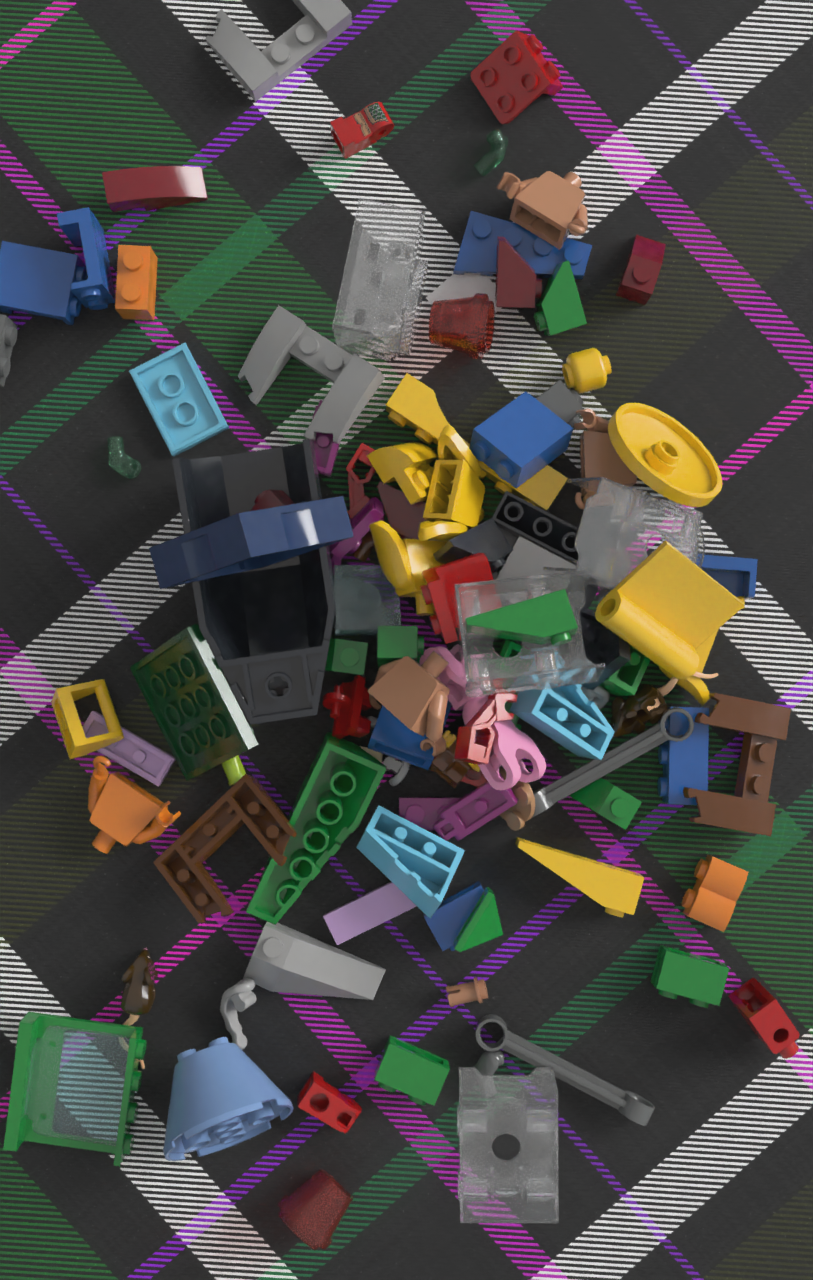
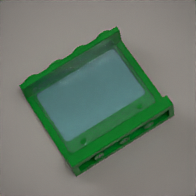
(75, 1084)

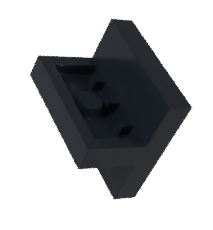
(602, 647)

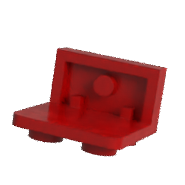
(515, 76)
(440, 590)

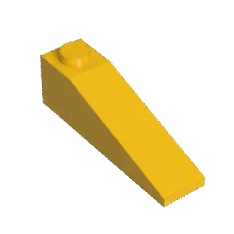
(604, 883)

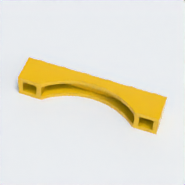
(418, 408)

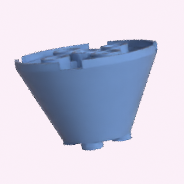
(219, 1101)

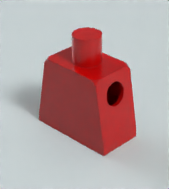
(766, 1018)

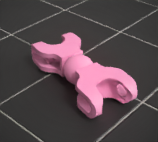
(509, 742)

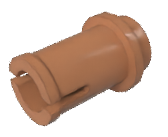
(467, 992)

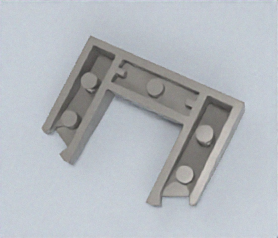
(264, 69)
(352, 376)

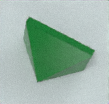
(481, 924)

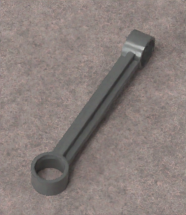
(612, 760)
(627, 1103)

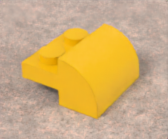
(408, 466)

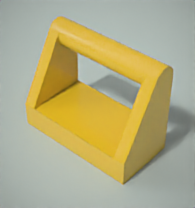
(69, 722)

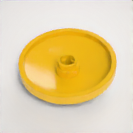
(664, 454)

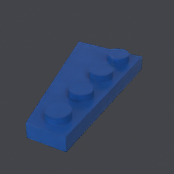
(479, 248)

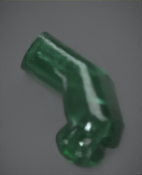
(495, 155)
(120, 461)

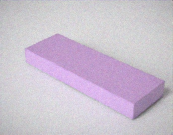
(132, 751)
(367, 912)

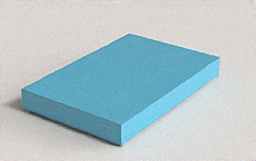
(179, 399)

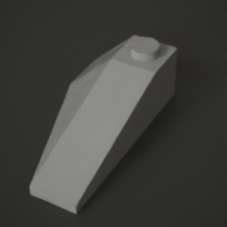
(303, 965)

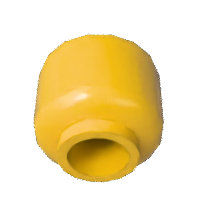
(586, 370)

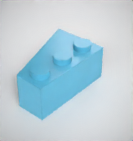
(566, 718)
(411, 858)

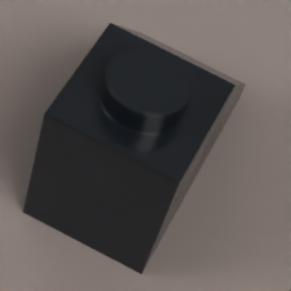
(484, 539)

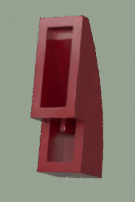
(153, 187)

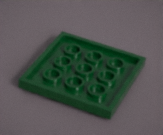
(193, 703)

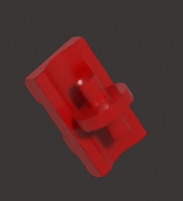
(346, 707)

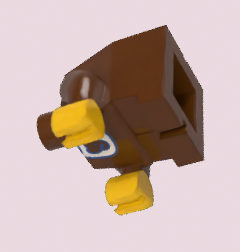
(449, 768)

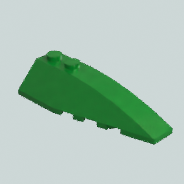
(323, 816)

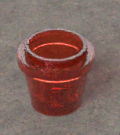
(463, 324)
(315, 1209)

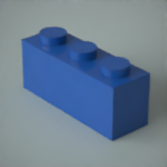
(684, 761)

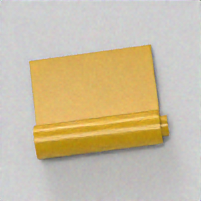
(667, 610)

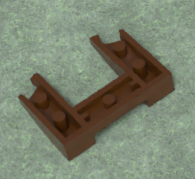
(762, 728)
(183, 860)

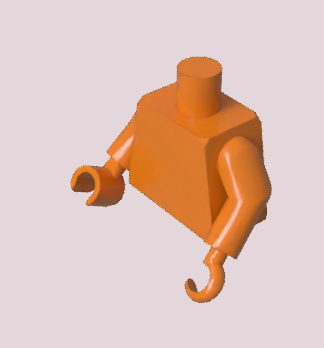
(124, 809)

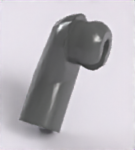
(489, 1062)

